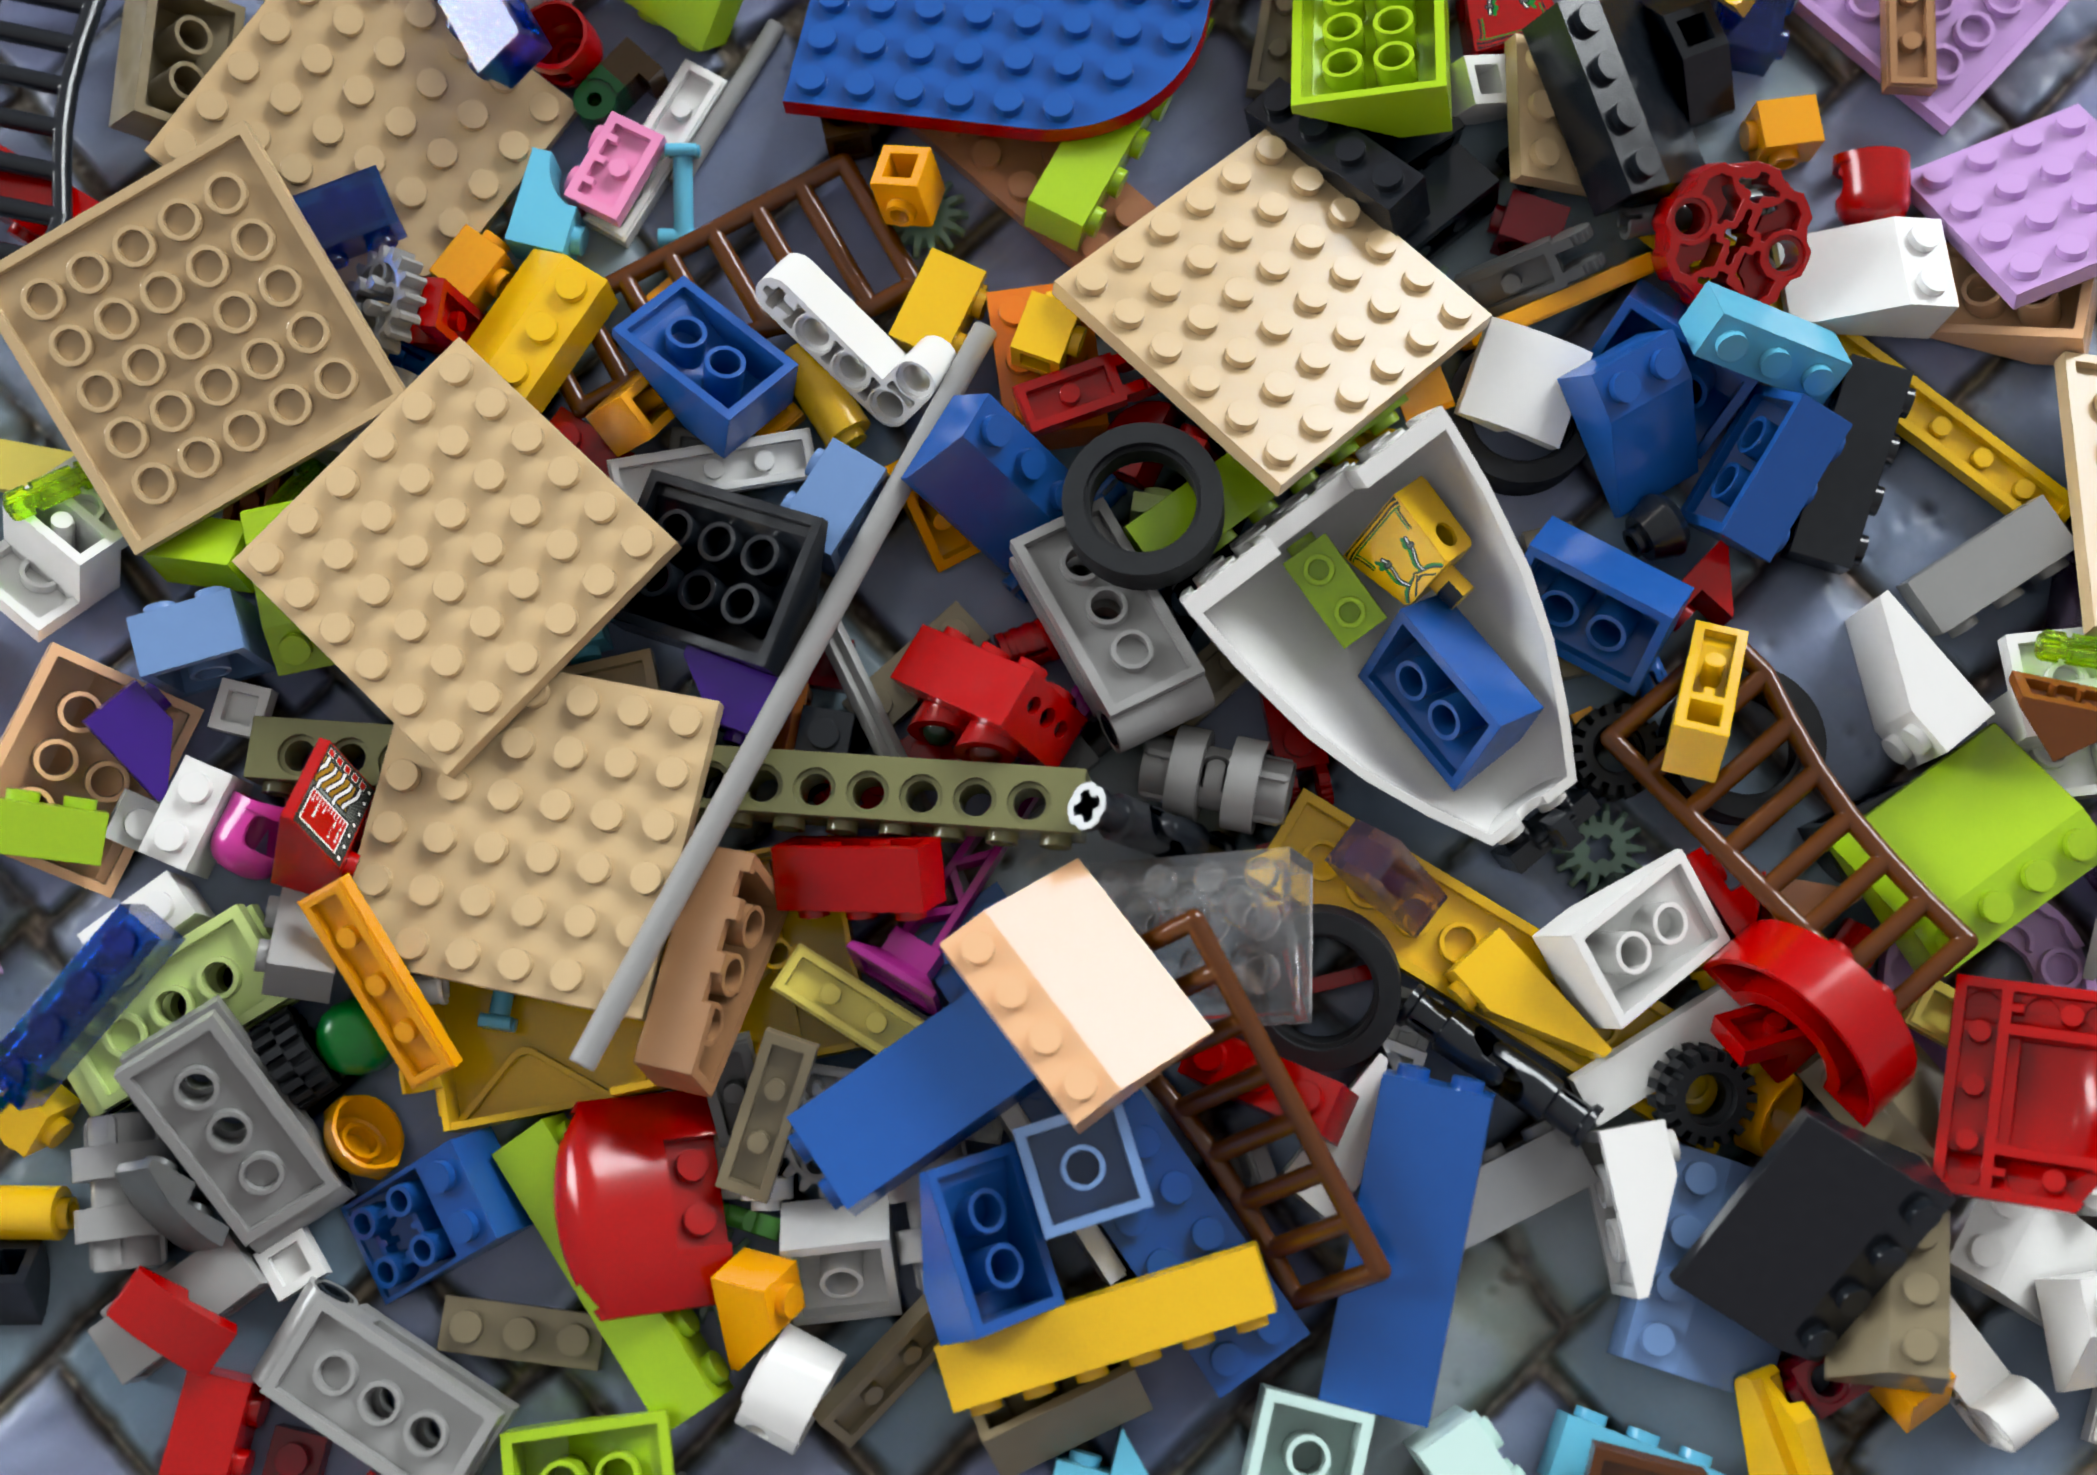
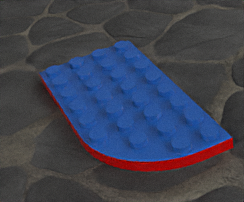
(995, 63)

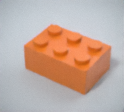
(1004, 315)

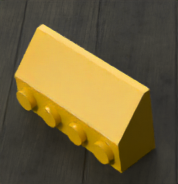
(543, 324)

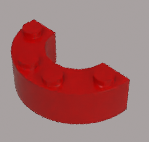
(1832, 1001)

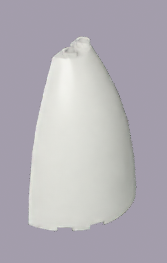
(1298, 664)

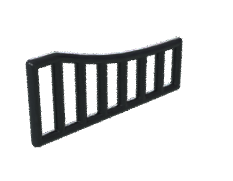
(60, 126)

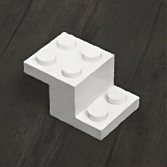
(58, 562)
(2074, 772)

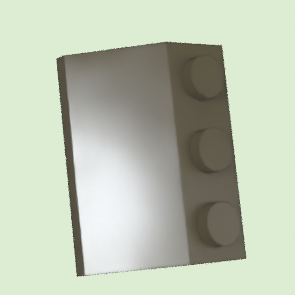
(164, 56)
(1907, 1120)
(1906, 1328)
(1040, 1428)

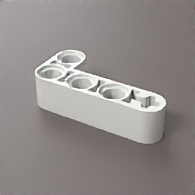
(851, 344)
(1992, 1402)

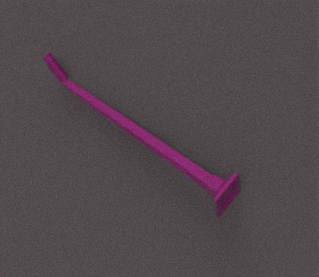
(910, 964)

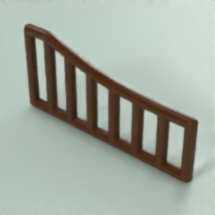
(715, 235)
(1846, 819)
(1294, 1121)

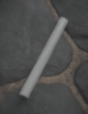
(736, 90)

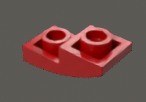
(170, 1324)

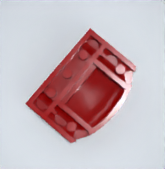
(2020, 1095)
(641, 1203)

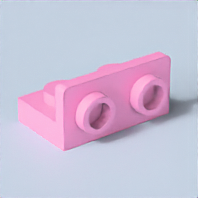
(614, 169)

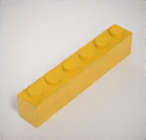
(1109, 1326)

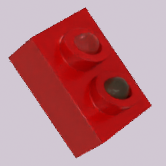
(985, 701)

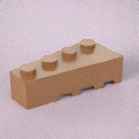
(710, 973)

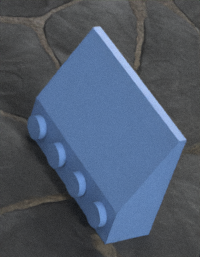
(1672, 1326)

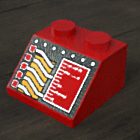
(322, 822)

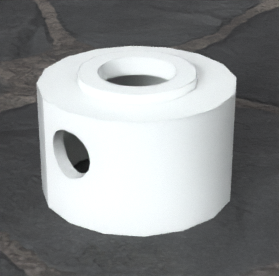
(788, 1387)

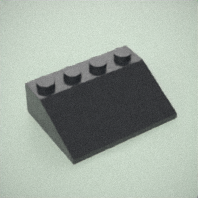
(1613, 100)
(738, 581)
(1813, 1234)

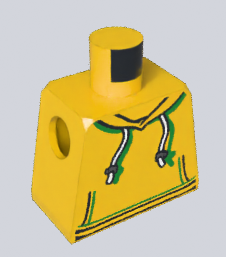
(1414, 547)

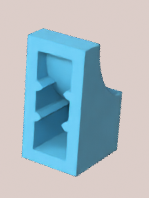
(541, 216)

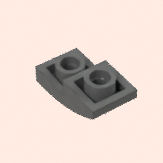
(164, 1202)

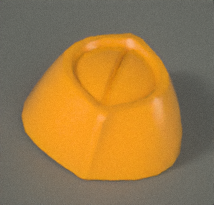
(1774, 1111)
(363, 1136)

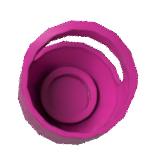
(240, 832)

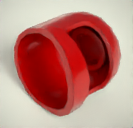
(574, 44)
(1873, 183)

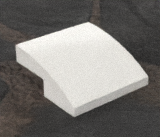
(1516, 382)

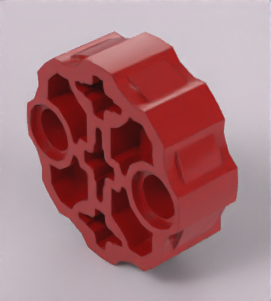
(1721, 204)

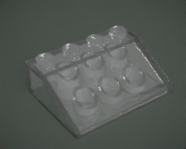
(1256, 908)

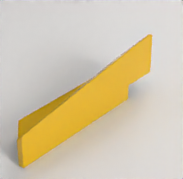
(1777, 1433)

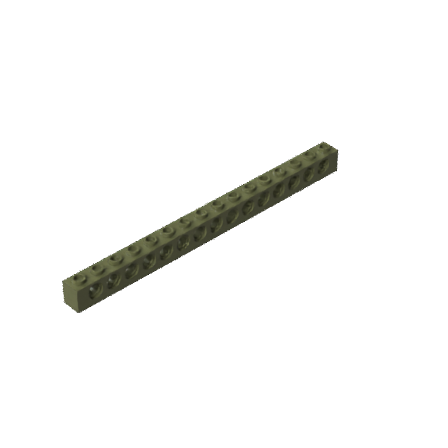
(282, 743)

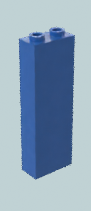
(910, 1104)
(1420, 1207)

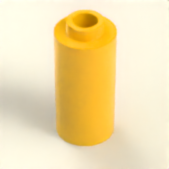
(827, 402)
(36, 1212)

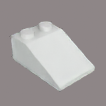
(1875, 279)
(1910, 686)
(1632, 941)
(1632, 1198)
(2009, 1245)

